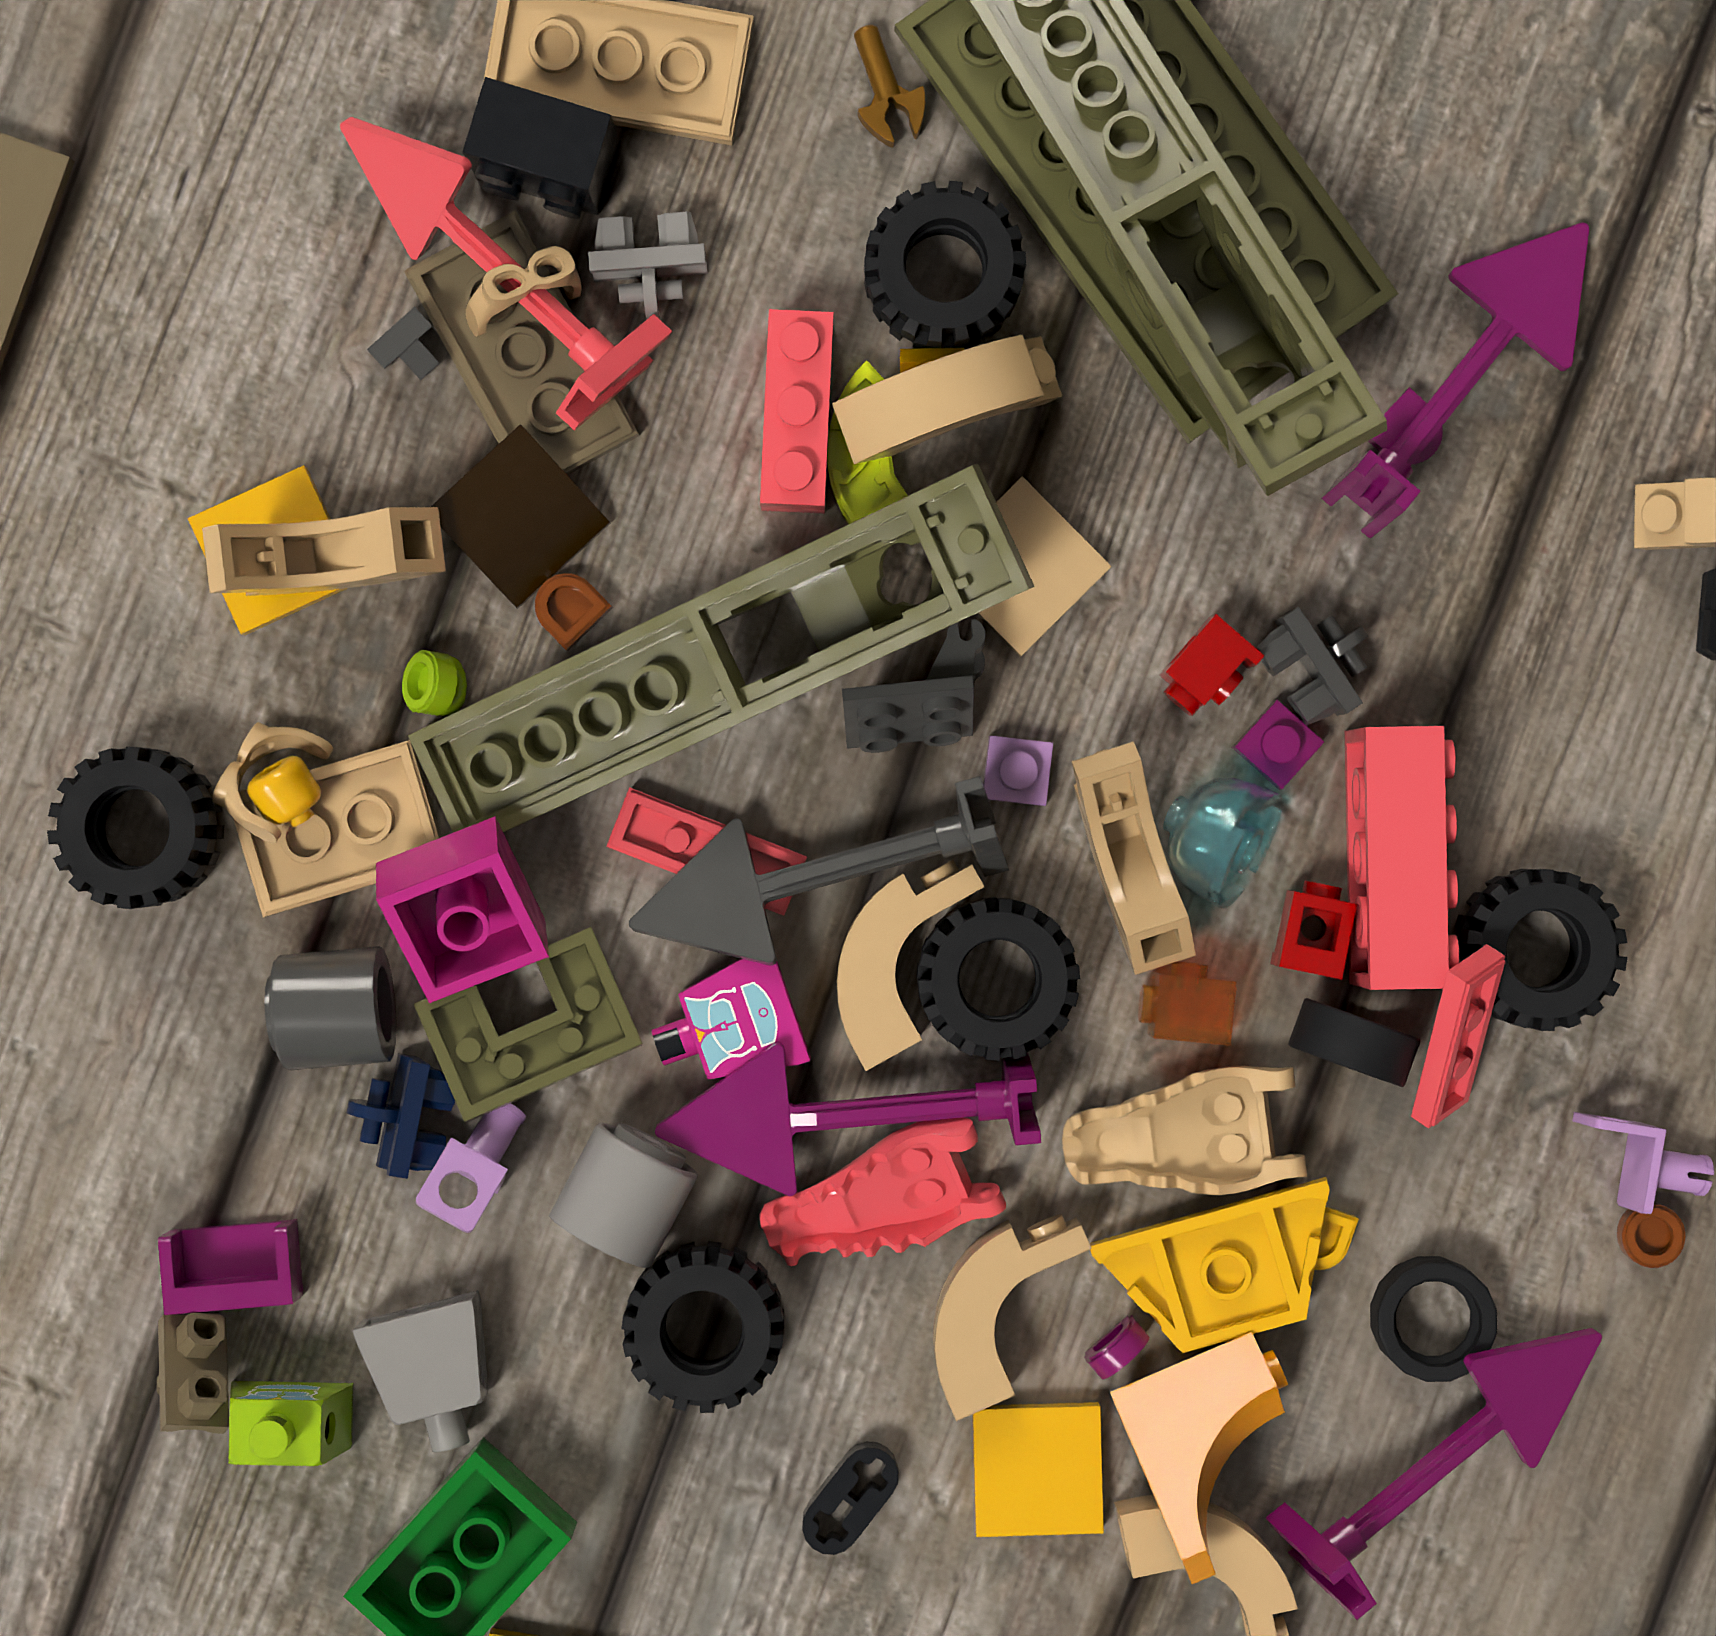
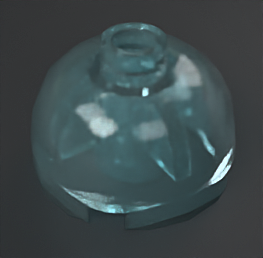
(1220, 836)

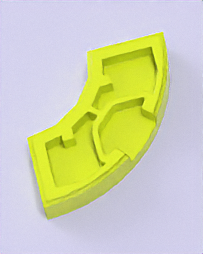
(861, 486)

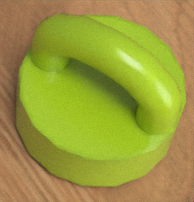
(434, 683)

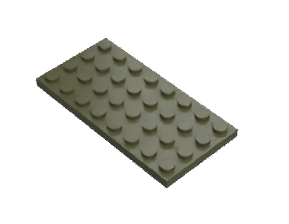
(1276, 180)

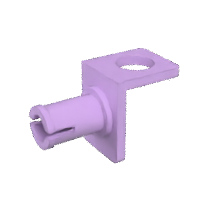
(476, 1161)
(1648, 1165)

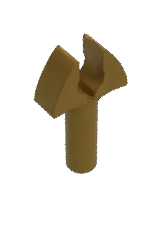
(885, 89)

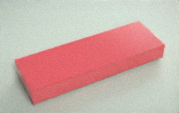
(673, 836)
(1458, 1036)

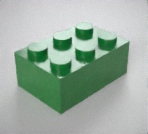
(463, 1552)

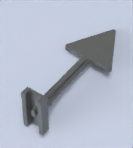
(722, 901)

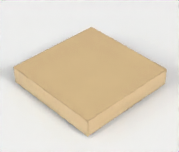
(1057, 560)

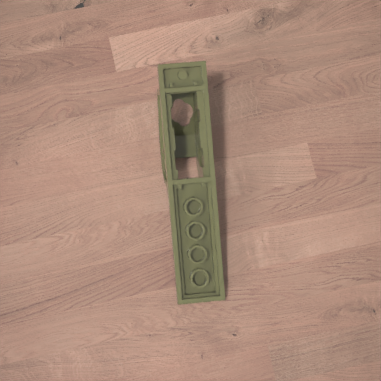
(1142, 158)
(676, 676)

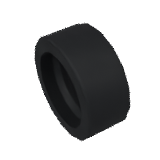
(1354, 1042)
(1387, 1300)

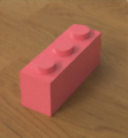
(796, 411)

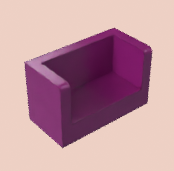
(230, 1267)

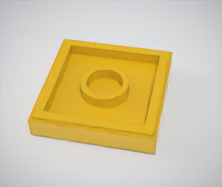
(278, 501)
(1038, 1469)

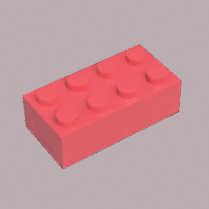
(1399, 856)

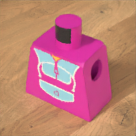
(733, 1020)

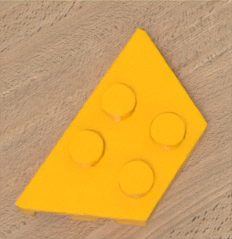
(1225, 1266)

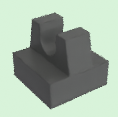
(403, 342)

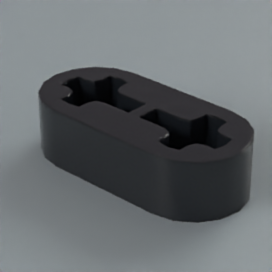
(862, 1506)

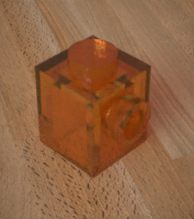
(1188, 1005)

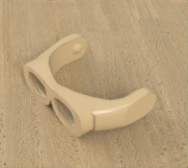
(490, 301)
(257, 744)

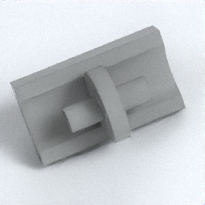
(620, 260)

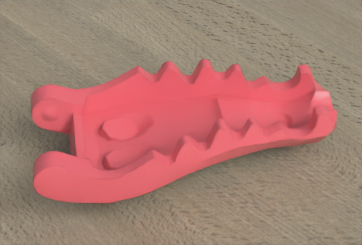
(891, 1195)

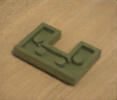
(581, 1034)

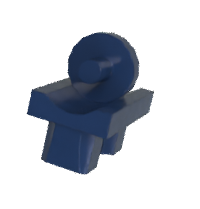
(401, 1142)

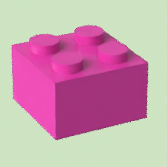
(461, 909)

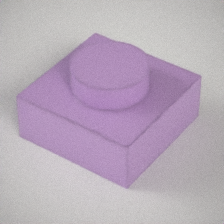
(1017, 770)

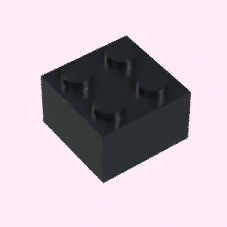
(541, 148)

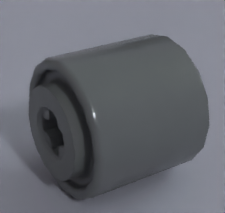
(331, 1008)

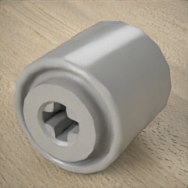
(624, 1193)

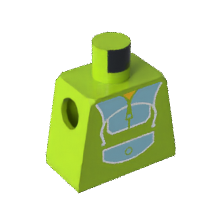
(288, 1421)

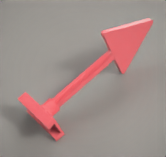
(418, 195)

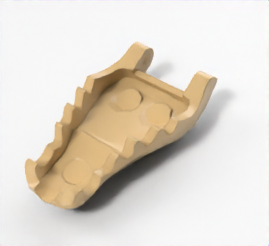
(1192, 1135)

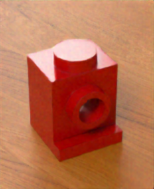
(1208, 666)
(1328, 951)

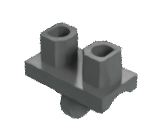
(1329, 689)

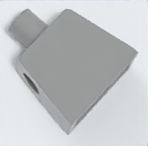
(429, 1364)

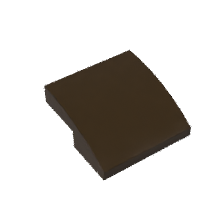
(519, 516)

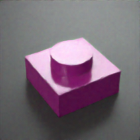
(1278, 744)

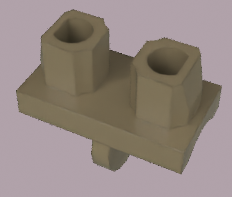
(193, 1373)

